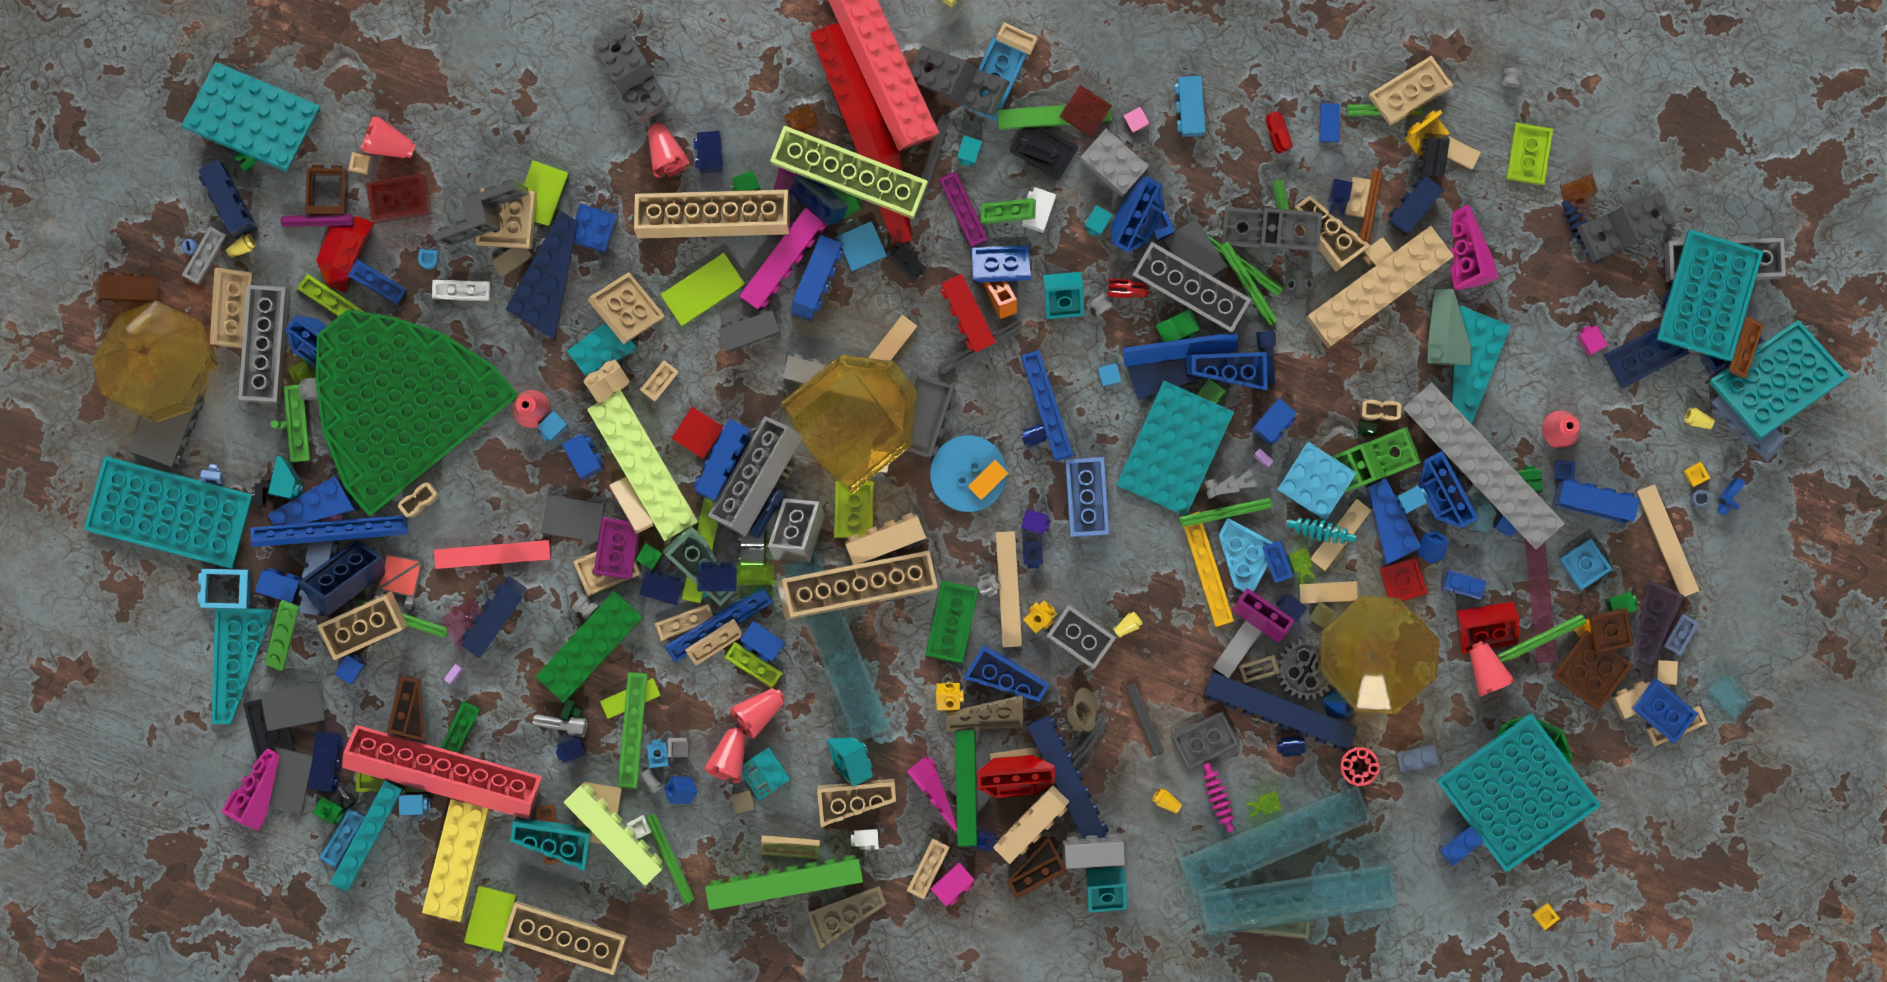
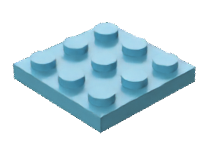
(1316, 481)

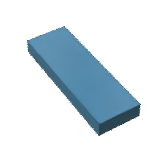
(342, 838)

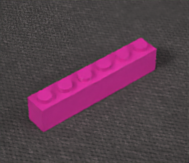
(782, 259)

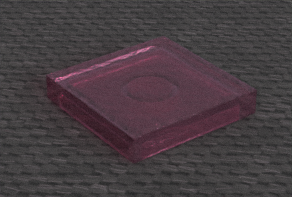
(460, 620)

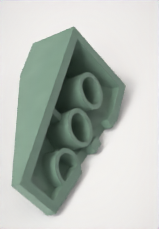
(1447, 335)
(692, 549)

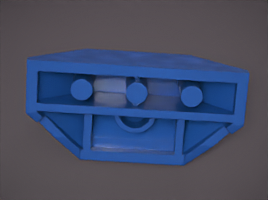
(1138, 215)
(303, 337)
(1446, 492)

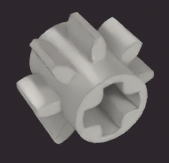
(989, 585)

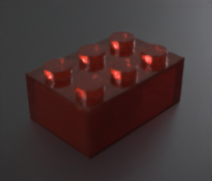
(398, 198)

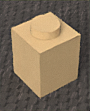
(1377, 253)
(1666, 672)

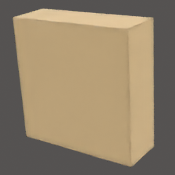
(359, 163)

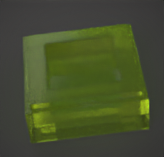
(300, 372)

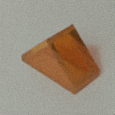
(801, 119)
(1579, 189)

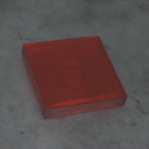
(1085, 111)

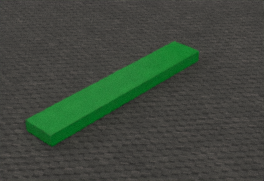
(966, 788)

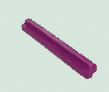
(317, 220)

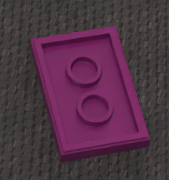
(616, 549)

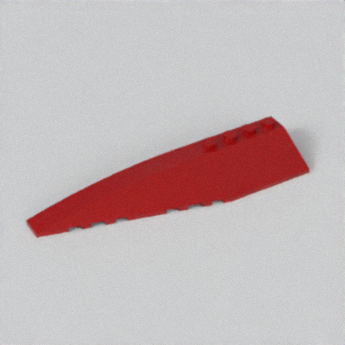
(860, 113)

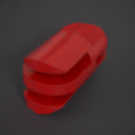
(1278, 132)
(1127, 288)

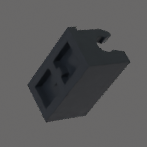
(906, 261)

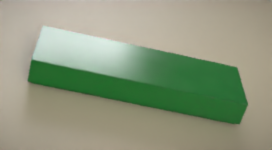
(460, 727)

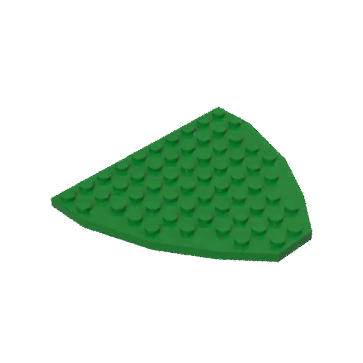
(398, 400)

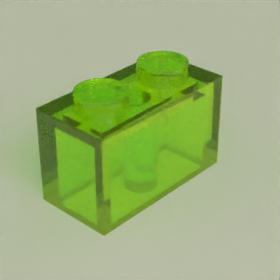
(755, 575)

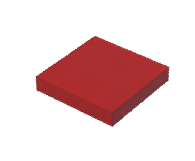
(697, 432)
(1403, 579)

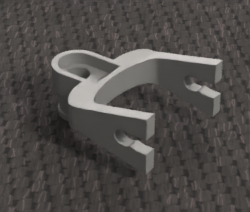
(1230, 485)

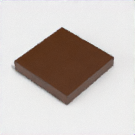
(1611, 630)

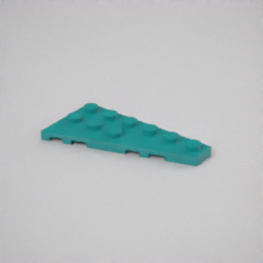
(1486, 344)
(236, 647)

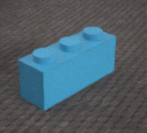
(1190, 106)

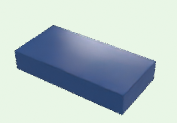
(1329, 122)

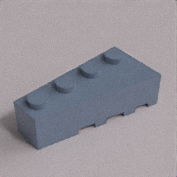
(1766, 447)
(316, 555)

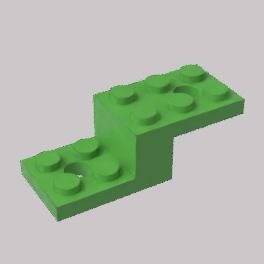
(1375, 458)

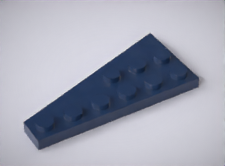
(544, 284)

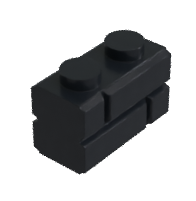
(1433, 155)

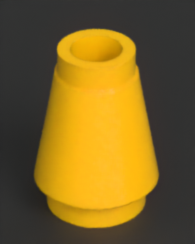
(1166, 800)

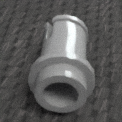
(651, 781)

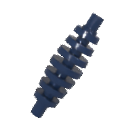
(1574, 218)

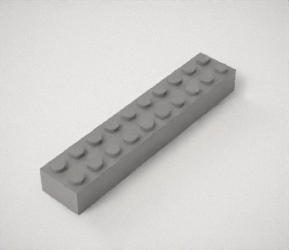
(1484, 465)

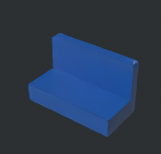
(1278, 561)

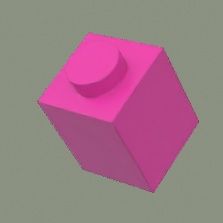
(1591, 339)

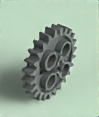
(1290, 659)

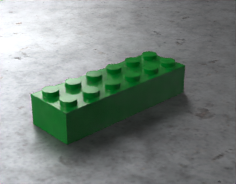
(589, 647)

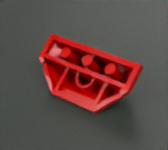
(341, 250)
(1015, 776)

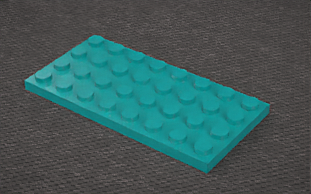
(168, 512)

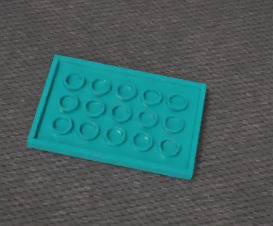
(251, 116)
(1709, 295)
(1781, 381)
(1175, 448)

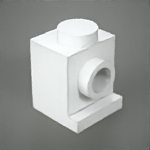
(865, 839)

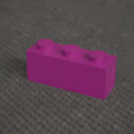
(1263, 615)

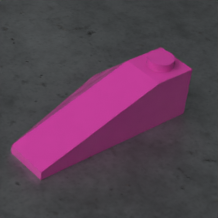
(1472, 258)
(929, 782)
(252, 799)

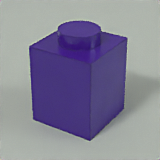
(1035, 522)

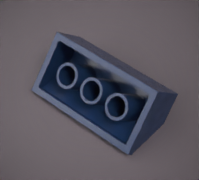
(342, 577)

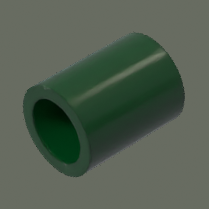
(1367, 427)

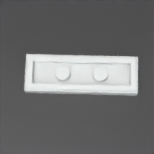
(461, 290)

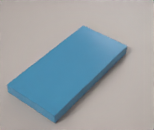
(1002, 62)

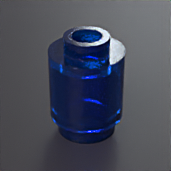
(1033, 435)
(1291, 746)

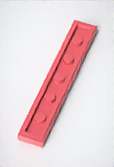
(492, 554)

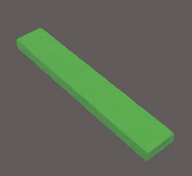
(1034, 117)
(632, 730)

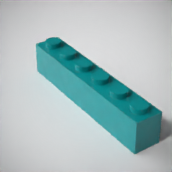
(367, 835)

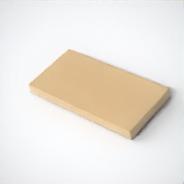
(1410, 90)
(229, 307)

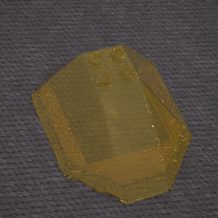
(854, 417)

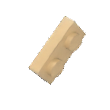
(1359, 197)
(659, 381)

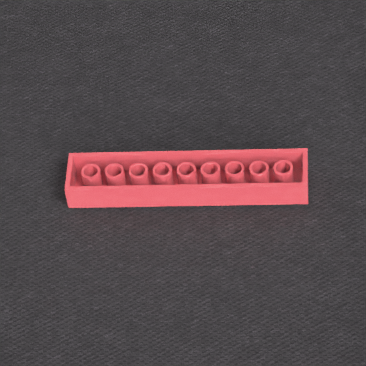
(885, 71)
(441, 772)

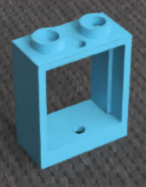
(244, 588)

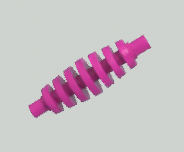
(1218, 797)

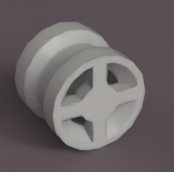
(1512, 77)
(1100, 305)

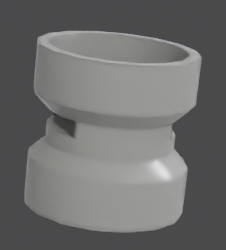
(584, 606)

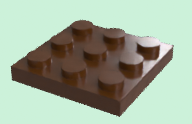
(1590, 674)

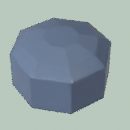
(1700, 498)

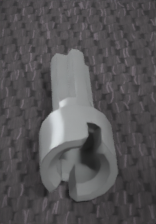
(574, 725)

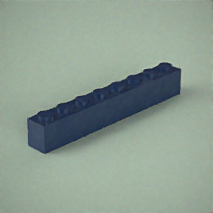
(1281, 711)
(1066, 777)

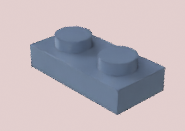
(1680, 634)
(1416, 758)

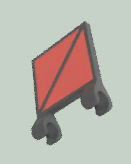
(400, 578)

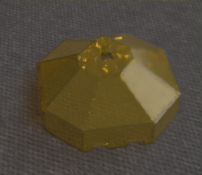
(170, 374)
(1405, 651)

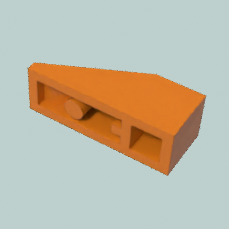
(1001, 298)

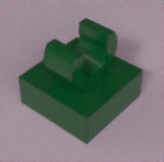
(569, 710)

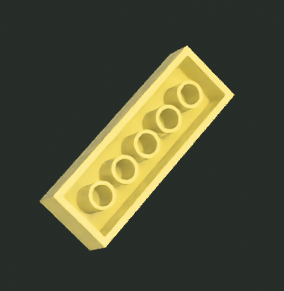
(456, 860)

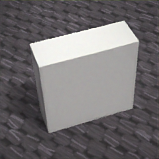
(640, 826)

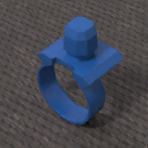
(1727, 496)

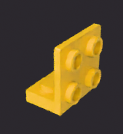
(1430, 124)

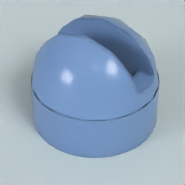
(193, 245)

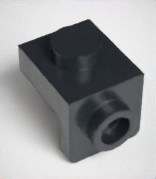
(259, 496)

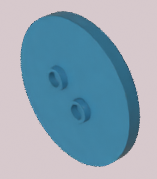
(958, 466)

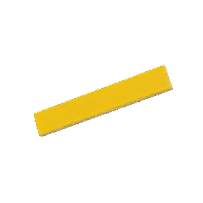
(1208, 574)

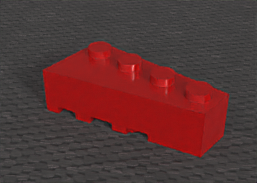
(967, 313)

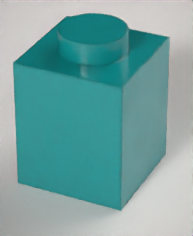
(969, 151)
(1097, 221)

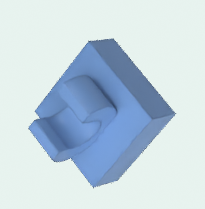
(212, 476)

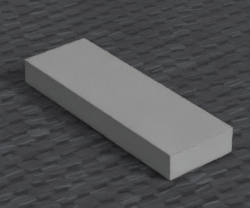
(204, 255)
(1236, 649)

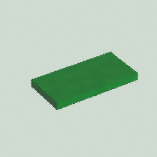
(952, 622)

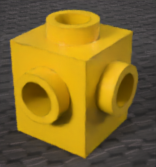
(1040, 616)
(949, 696)

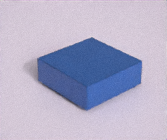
(1564, 470)

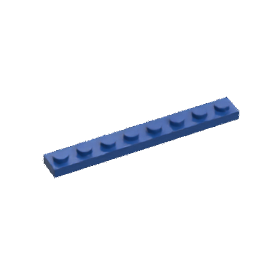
(329, 531)

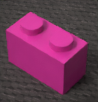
(953, 884)

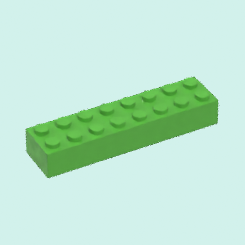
(784, 883)

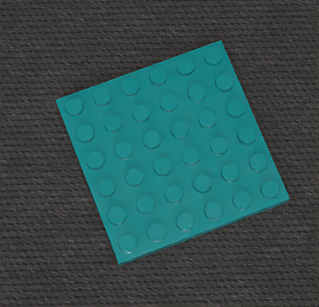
(1518, 792)

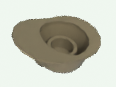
(1083, 711)

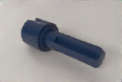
(1266, 342)
(772, 504)

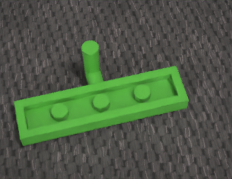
(295, 424)

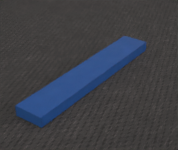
(1179, 349)
(1047, 406)
(738, 611)

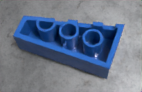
(722, 461)
(318, 504)
(1390, 523)
(1000, 672)

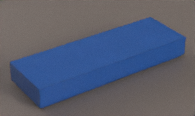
(376, 282)

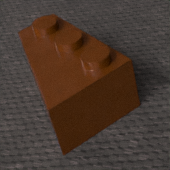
(126, 288)
(407, 712)
(1037, 871)

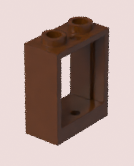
(319, 170)

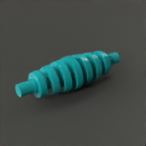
(1321, 530)

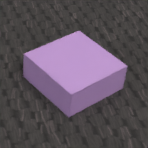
(1263, 458)
(453, 674)

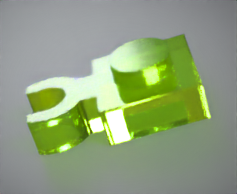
(1301, 562)
(1267, 803)

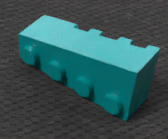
(554, 840)

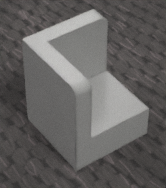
(678, 747)

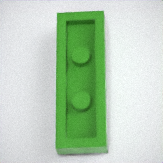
(1008, 211)

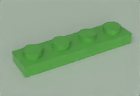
(282, 635)

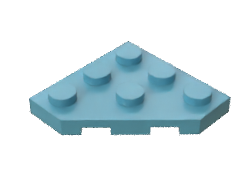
(1243, 554)

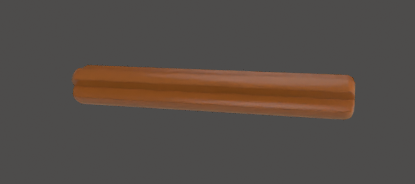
(1367, 222)

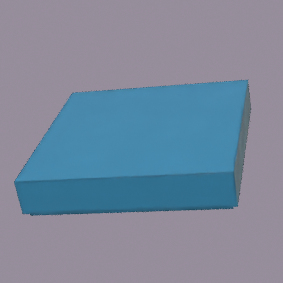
(861, 246)
(1585, 564)

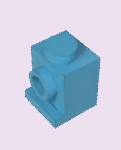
(660, 761)

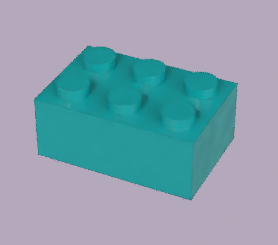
(598, 348)

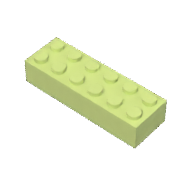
(614, 834)

